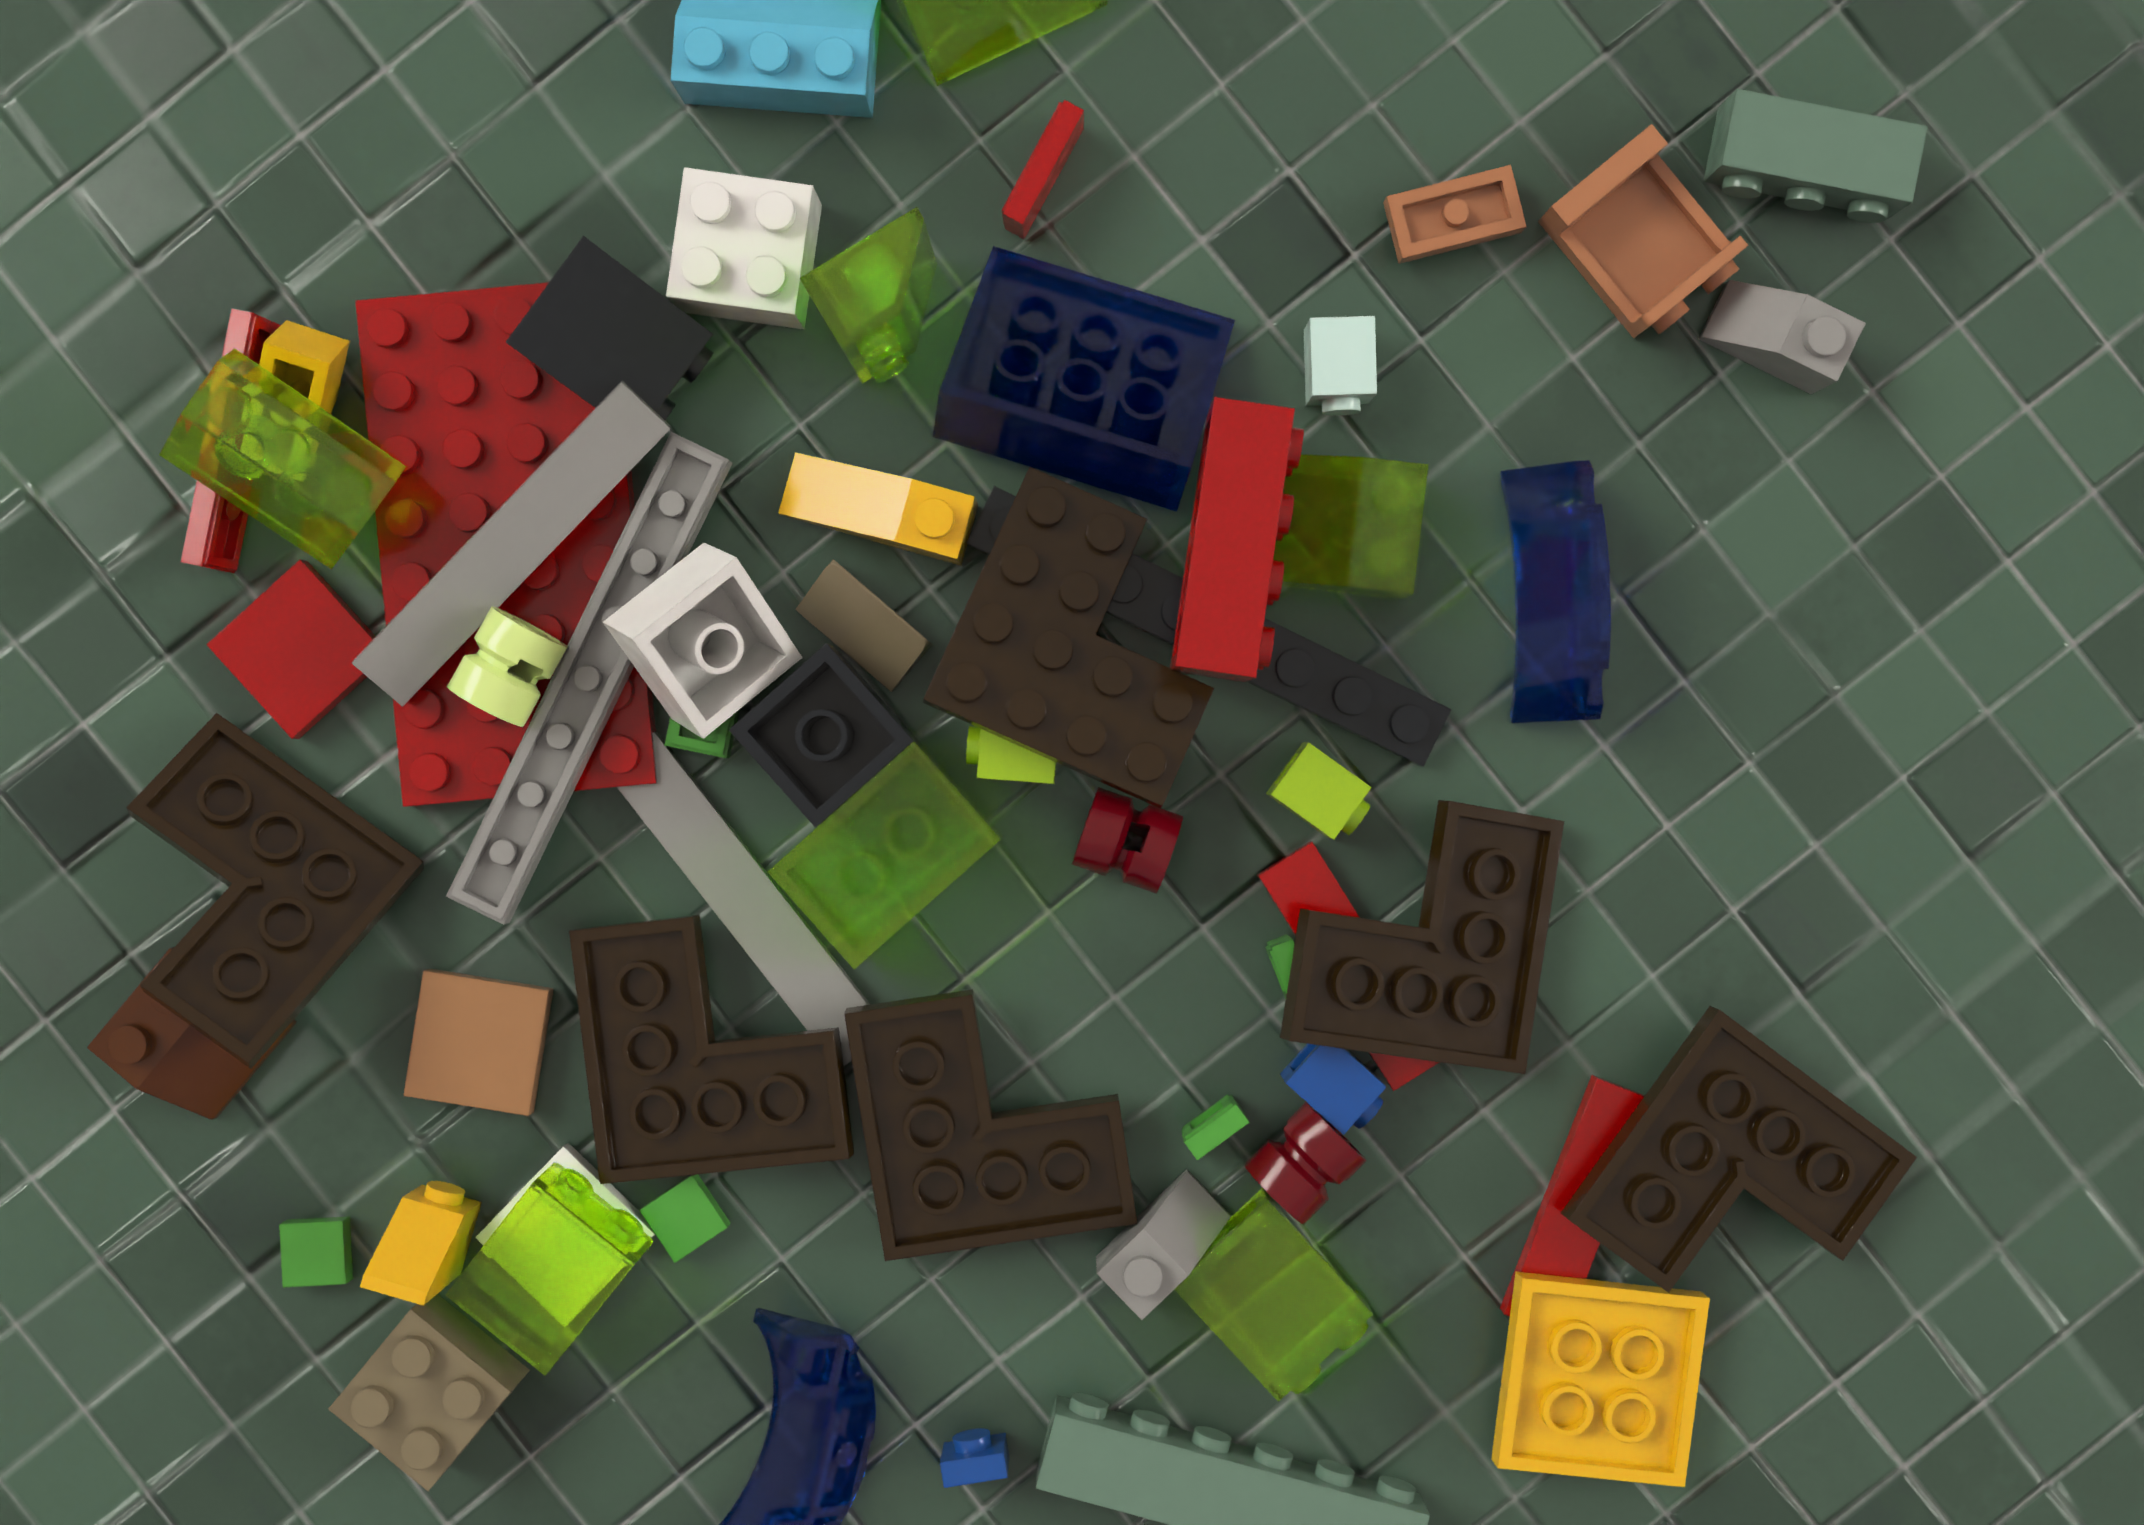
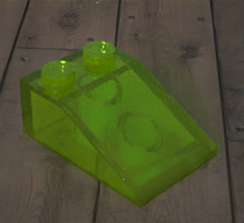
(1354, 525)

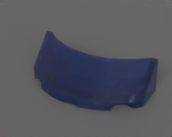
(1558, 592)
(815, 1430)

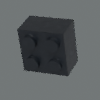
(822, 734)

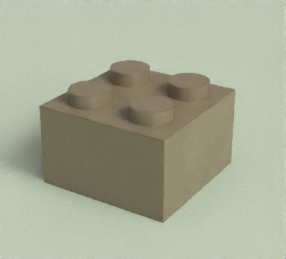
(429, 1390)

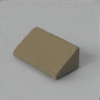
(863, 626)

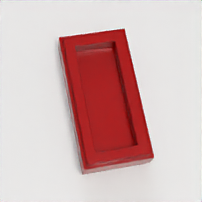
(1043, 168)

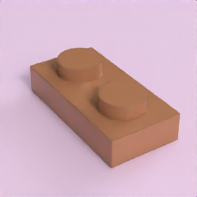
(1454, 214)

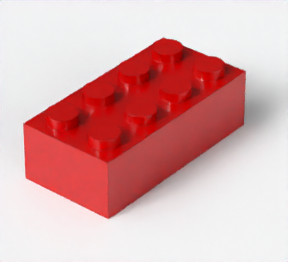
(1233, 540)

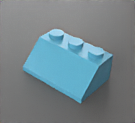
(778, 54)

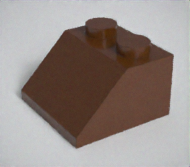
(170, 1057)

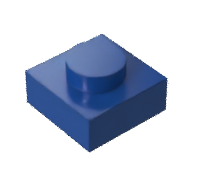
(974, 1458)

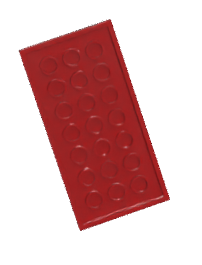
(471, 430)

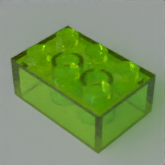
(885, 854)

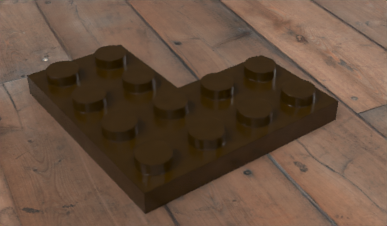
(1031, 655)
(299, 878)
(1462, 978)
(670, 1093)
(1726, 1122)
(951, 1167)

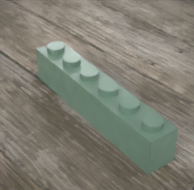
(1203, 1477)

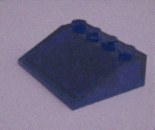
(1082, 378)

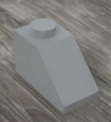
(1783, 333)
(1163, 1246)

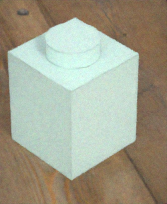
(1340, 363)

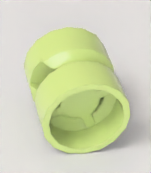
(507, 667)

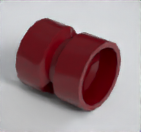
(1106, 832)
(1305, 1162)

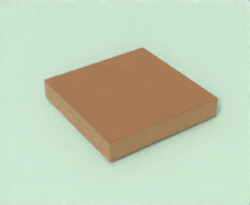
(478, 1042)

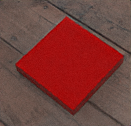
(295, 649)

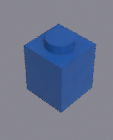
(1335, 1085)

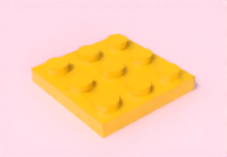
(1600, 1379)

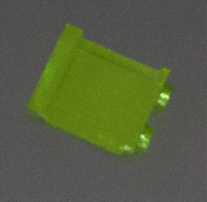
(550, 1266)
(1274, 1298)

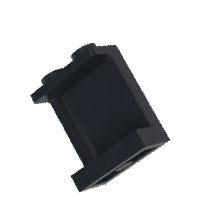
(607, 327)

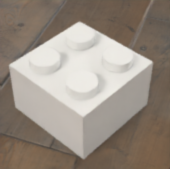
(743, 248)
(703, 639)

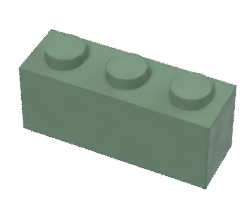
(1814, 156)

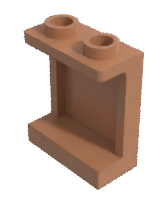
(1641, 237)

